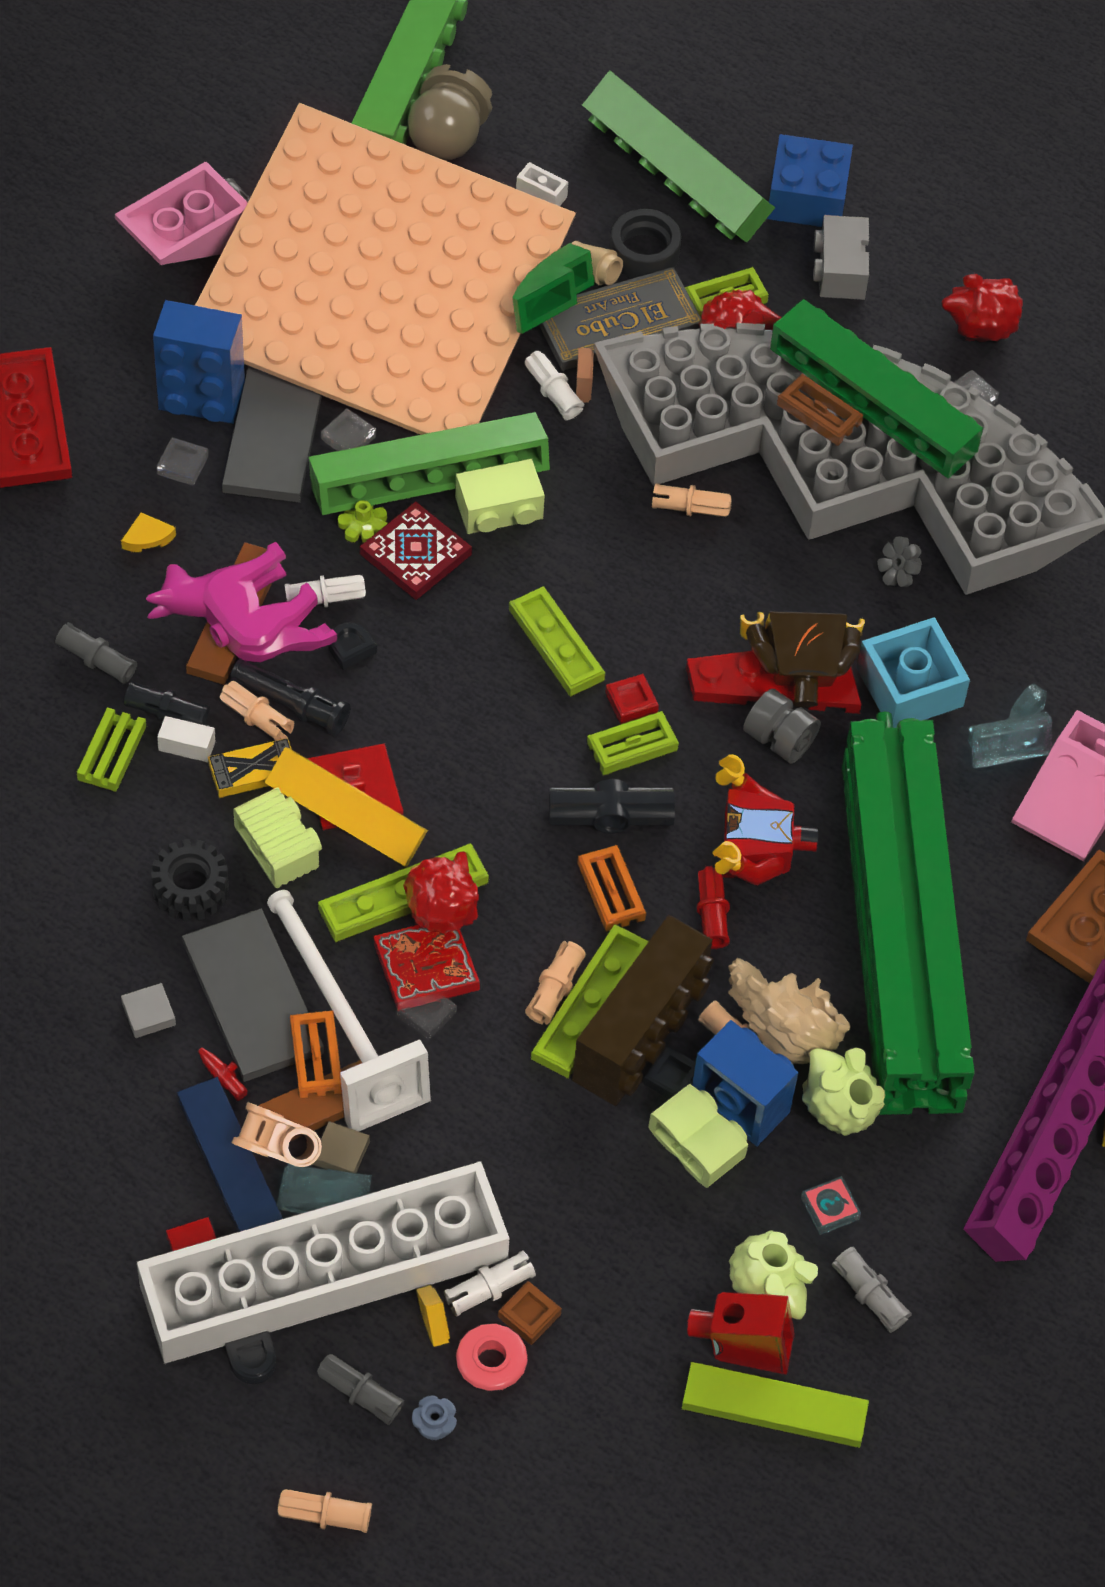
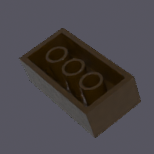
(643, 1011)

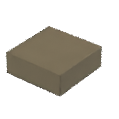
(342, 1148)

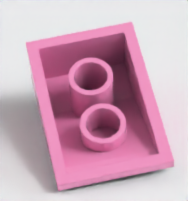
(185, 217)

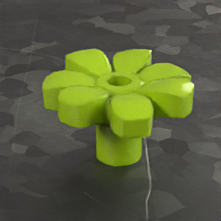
(362, 521)

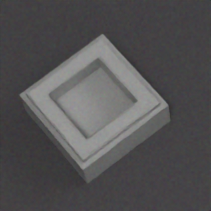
(148, 1010)

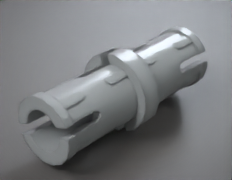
(871, 1289)

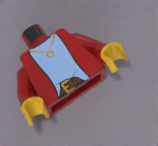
(757, 828)

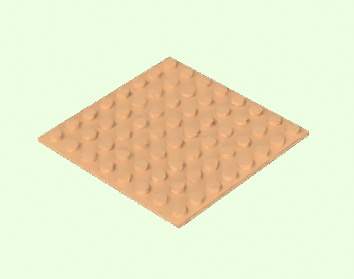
(381, 273)

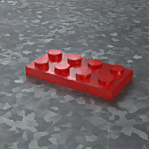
(31, 420)

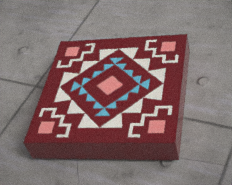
(415, 550)

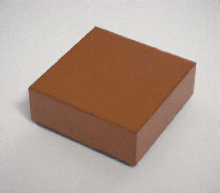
(529, 1312)

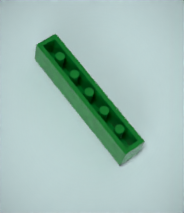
(876, 388)

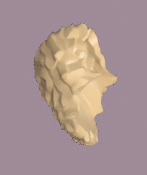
(785, 1017)

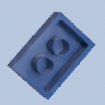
(199, 361)

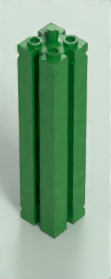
(906, 916)

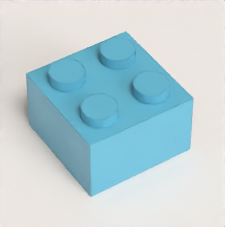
(913, 672)

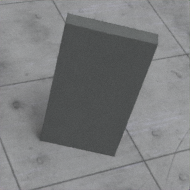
(271, 438)
(249, 992)

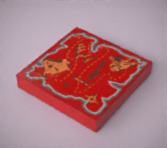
(425, 965)

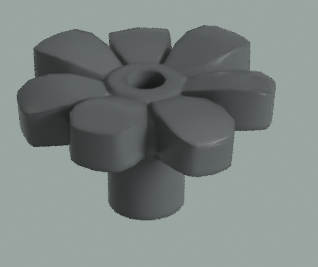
(900, 562)

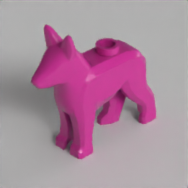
(233, 610)

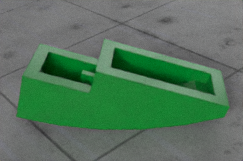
(552, 286)

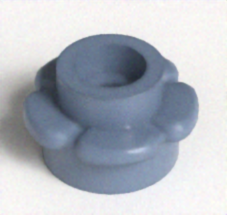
(432, 1428)

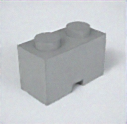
(843, 259)

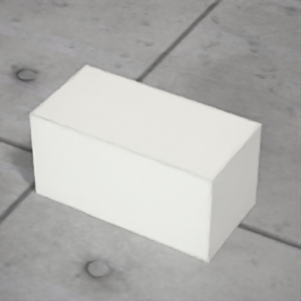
(542, 184)
(186, 739)

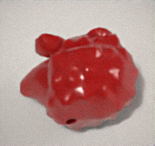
(735, 308)
(985, 308)
(442, 893)

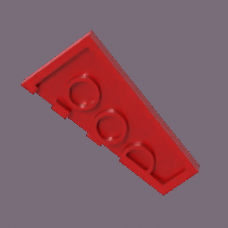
(741, 678)

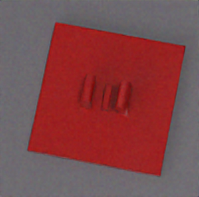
(366, 770)

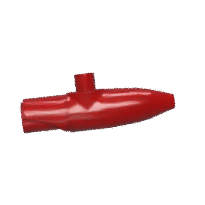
(224, 1072)

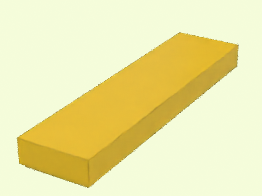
(346, 806)

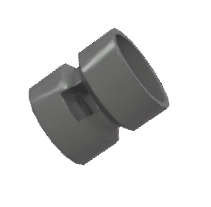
(777, 722)

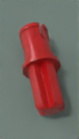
(713, 907)

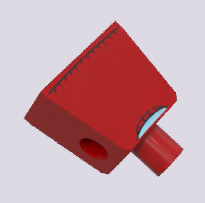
(748, 1330)

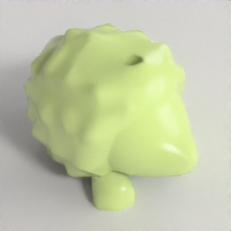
(842, 1091)
(772, 1268)

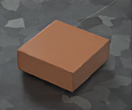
(584, 374)

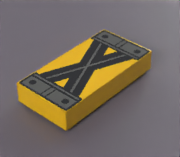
(245, 768)

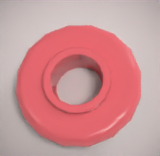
(487, 1338)

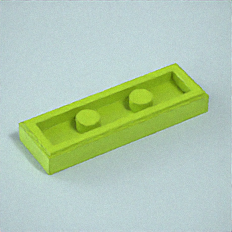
(557, 641)

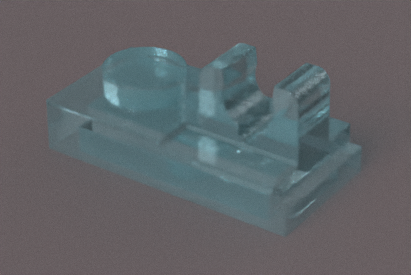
(1011, 739)
(314, 1188)

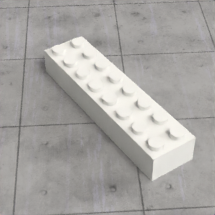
(322, 1261)

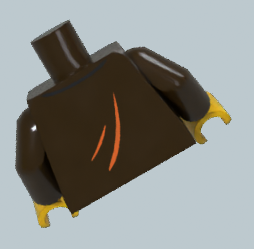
(803, 649)

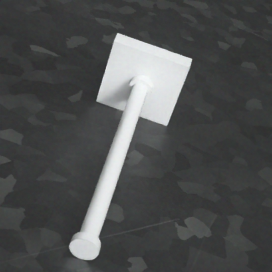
(381, 1084)

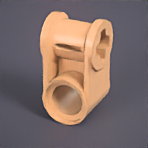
(270, 1135)

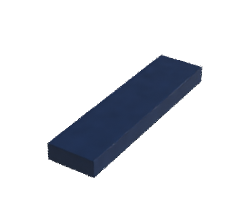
(230, 1165)

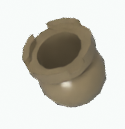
(449, 112)

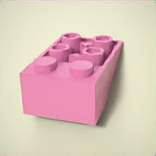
(1069, 790)

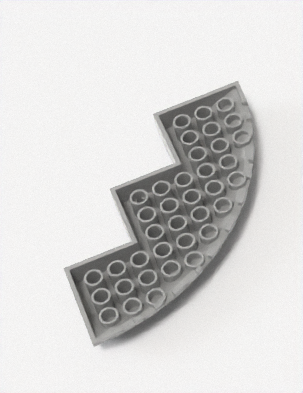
(713, 399)

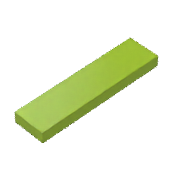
(382, 899)
(598, 980)
(775, 1404)

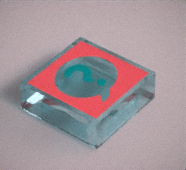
(830, 1205)

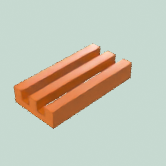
(621, 915)
(320, 1085)

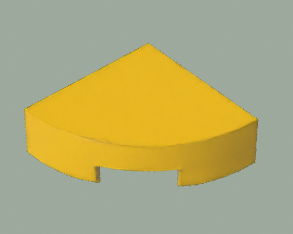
(147, 533)
(433, 1315)

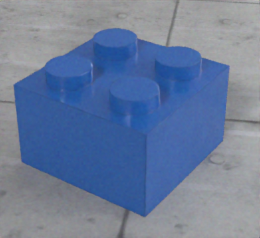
(809, 180)
(746, 1080)

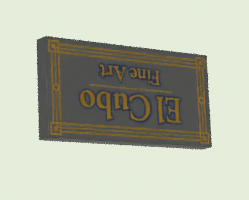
(619, 310)

